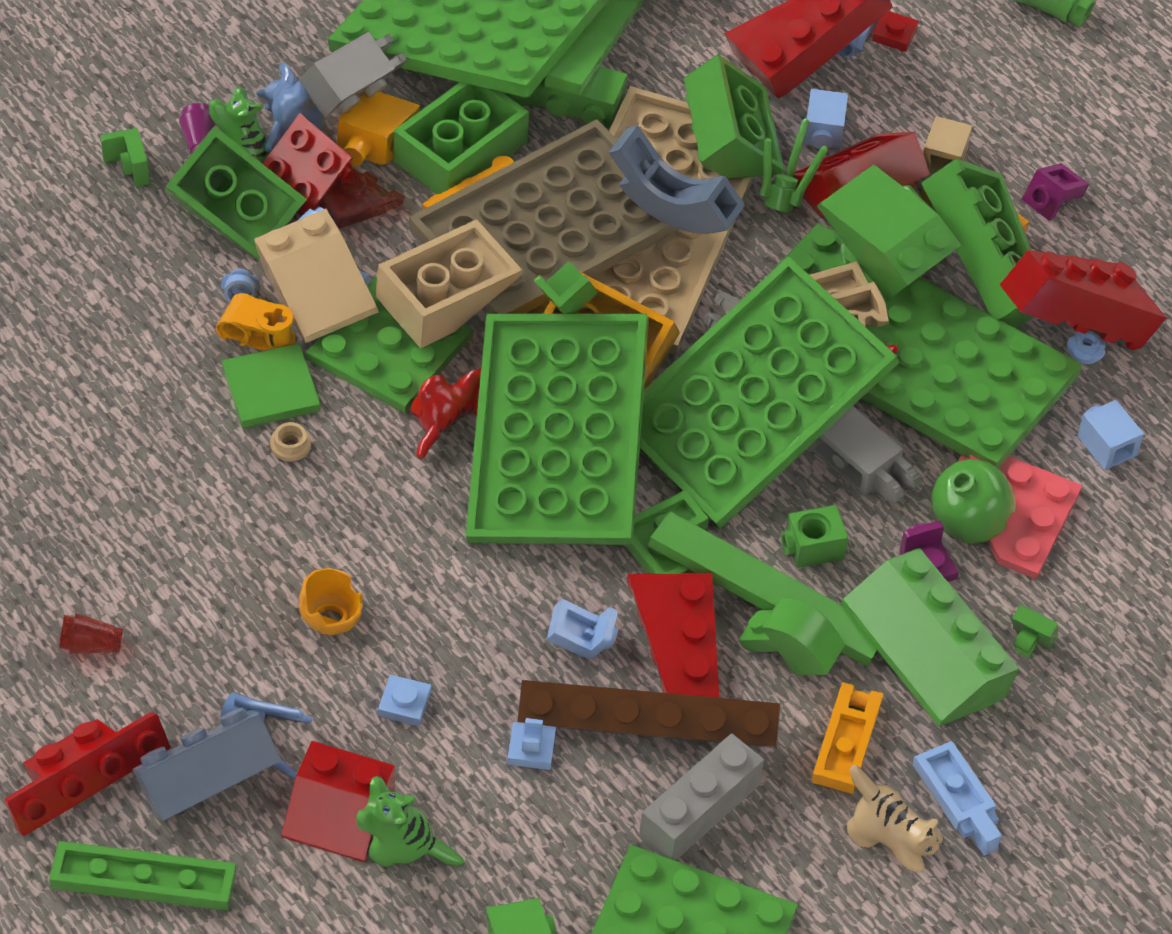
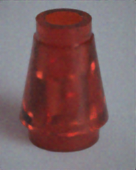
(88, 635)

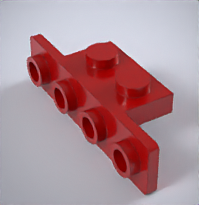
(81, 767)

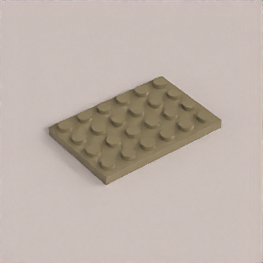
(550, 211)

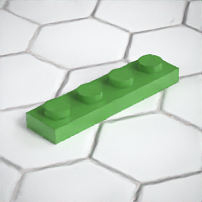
(143, 875)

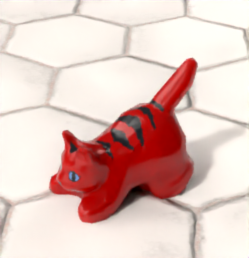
(443, 404)

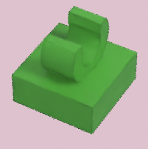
(1033, 629)

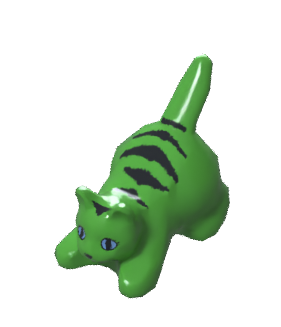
(239, 122)
(400, 830)

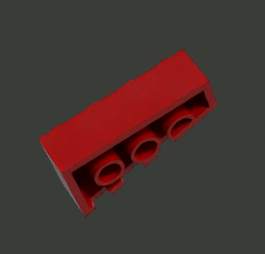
(800, 37)
(1084, 296)

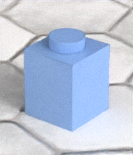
(826, 118)
(1110, 434)

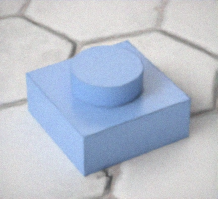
(404, 700)

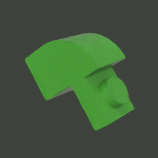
(798, 634)

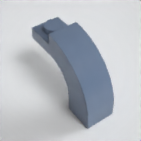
(669, 196)

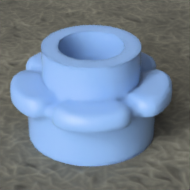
(239, 276)
(1084, 353)

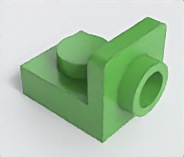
(127, 148)

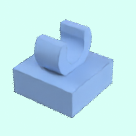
(531, 744)

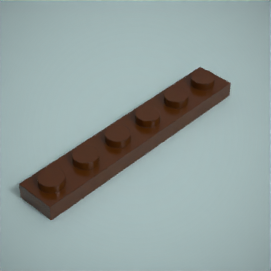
(649, 713)

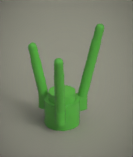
(783, 192)

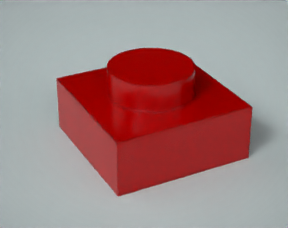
(895, 31)

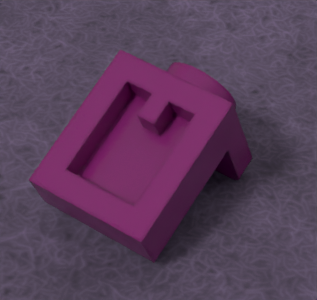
(1052, 187)
(928, 539)

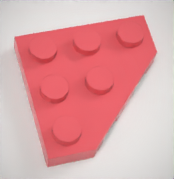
(1040, 514)

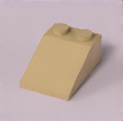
(315, 275)
(444, 282)

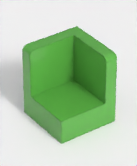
(567, 289)

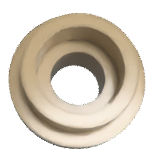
(290, 432)

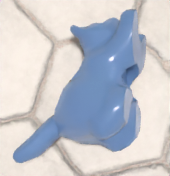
(286, 100)

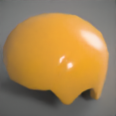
(326, 591)

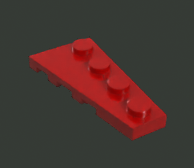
(679, 629)

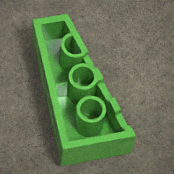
(986, 224)

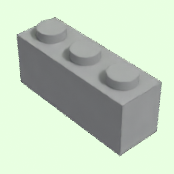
(701, 798)

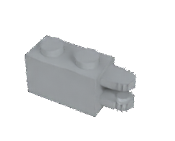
(350, 73)
(866, 456)

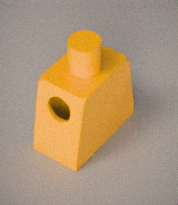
(369, 127)

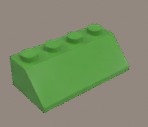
(931, 638)

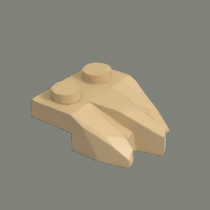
(854, 293)

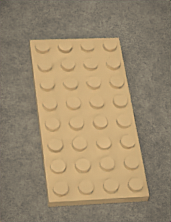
(677, 268)

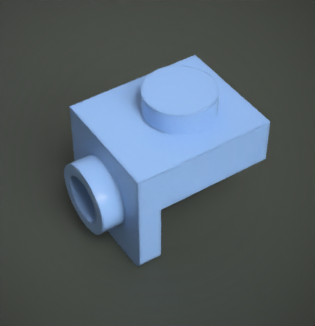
(582, 630)

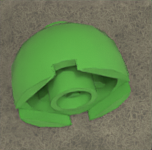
(973, 501)

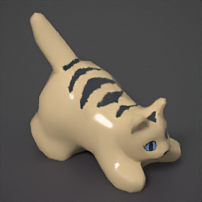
(886, 819)

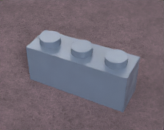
(206, 763)

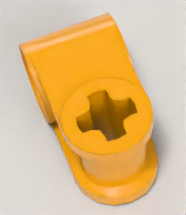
(254, 322)

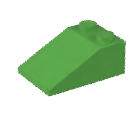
(233, 191)
(888, 230)

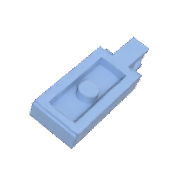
(960, 795)

